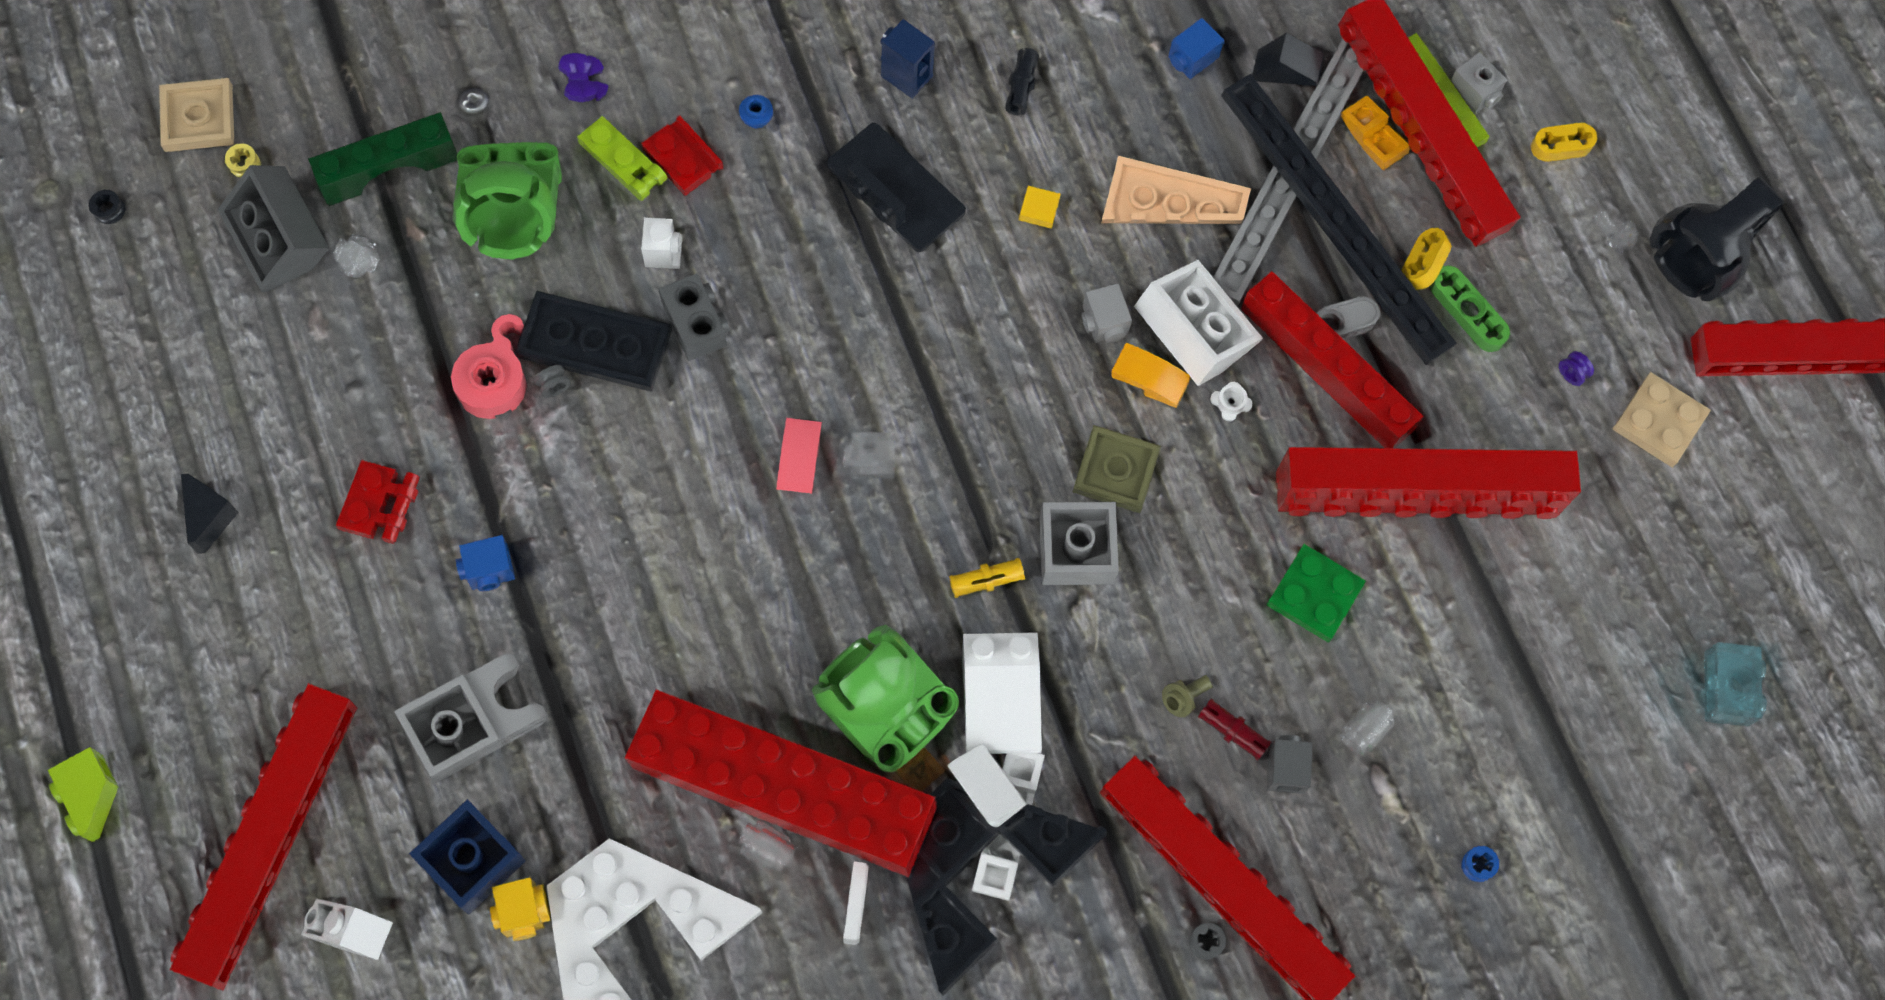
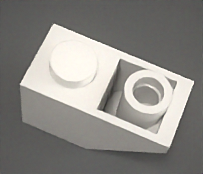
(346, 928)

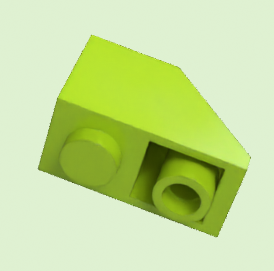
(86, 790)

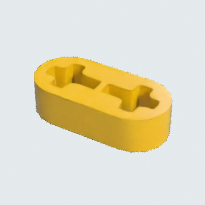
(1564, 145)
(1427, 258)

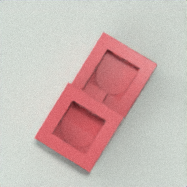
(799, 455)

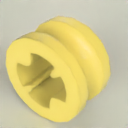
(233, 156)

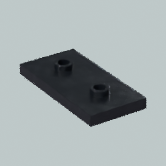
(594, 341)

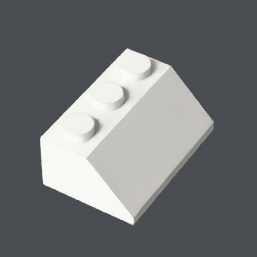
(1197, 321)

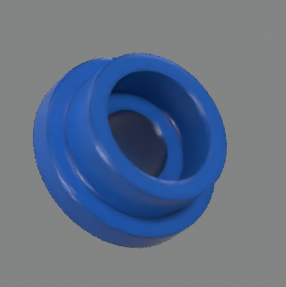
(756, 119)

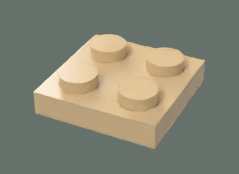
(196, 114)
(1661, 419)

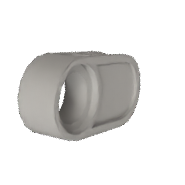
(1353, 316)

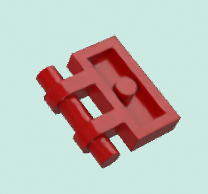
(369, 497)

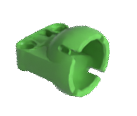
(507, 197)
(884, 698)

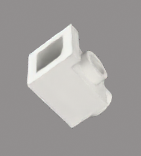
(661, 244)

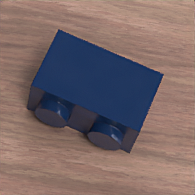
(907, 58)

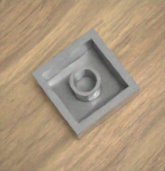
(1078, 543)

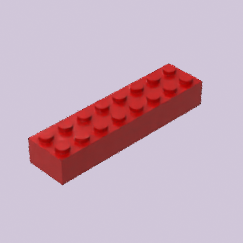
(1427, 482)
(782, 782)

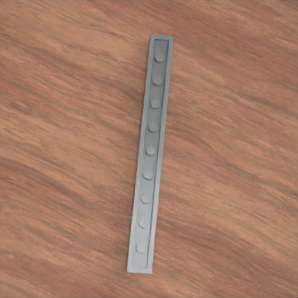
(1276, 195)

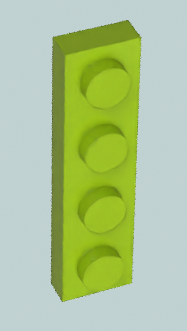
(1458, 104)

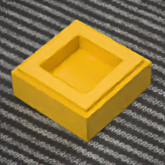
(1039, 207)

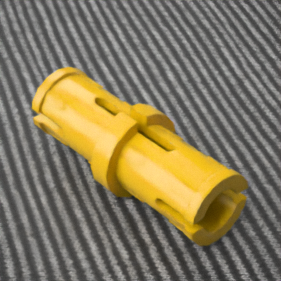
(1009, 572)

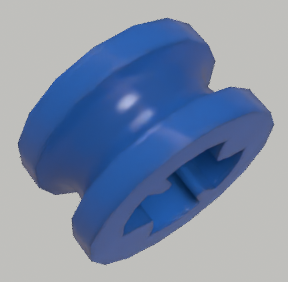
(1476, 852)

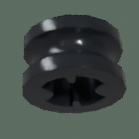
(110, 216)

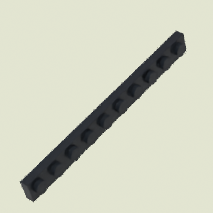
(1338, 219)

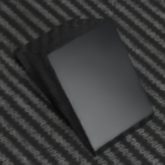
(1288, 62)
(205, 513)

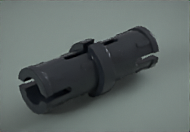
(1022, 81)

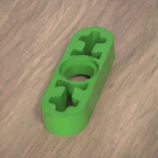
(1468, 323)

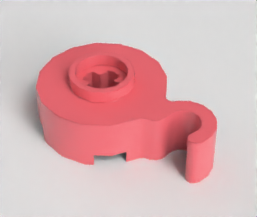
(491, 360)

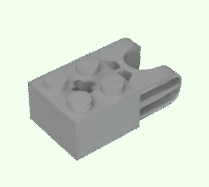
(473, 707)

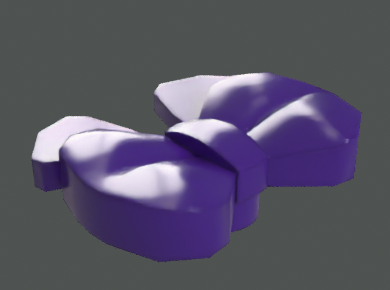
(577, 69)

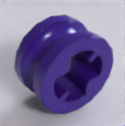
(1576, 368)

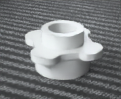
(1235, 392)

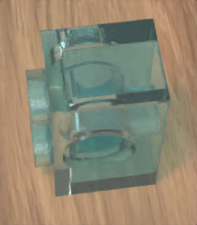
(1722, 700)

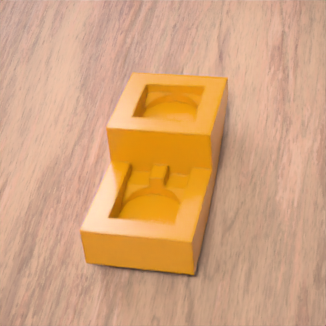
(1371, 130)
(1152, 374)

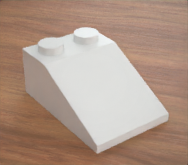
(1002, 692)

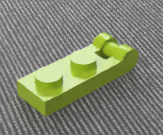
(621, 158)

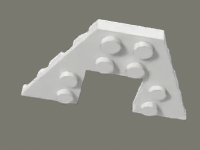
(612, 889)

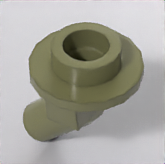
(1183, 695)

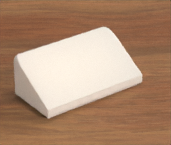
(987, 785)

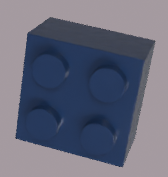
(467, 857)

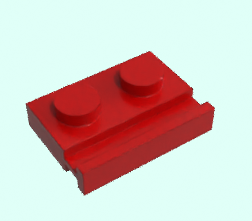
(682, 155)

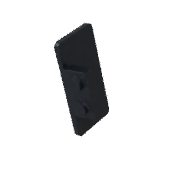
(896, 187)

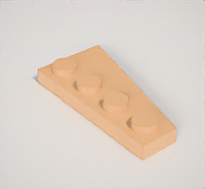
(1170, 196)

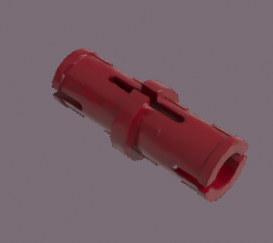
(1234, 729)

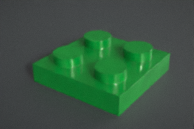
(1316, 593)

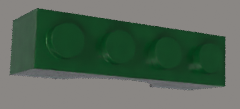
(348, 169)

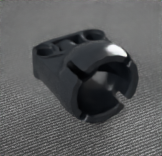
(1712, 242)

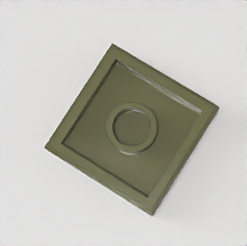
(1116, 469)

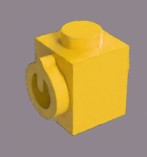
(519, 908)

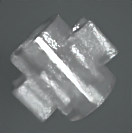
(356, 255)

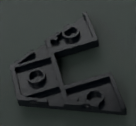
(953, 840)

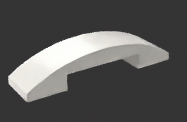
(999, 859)

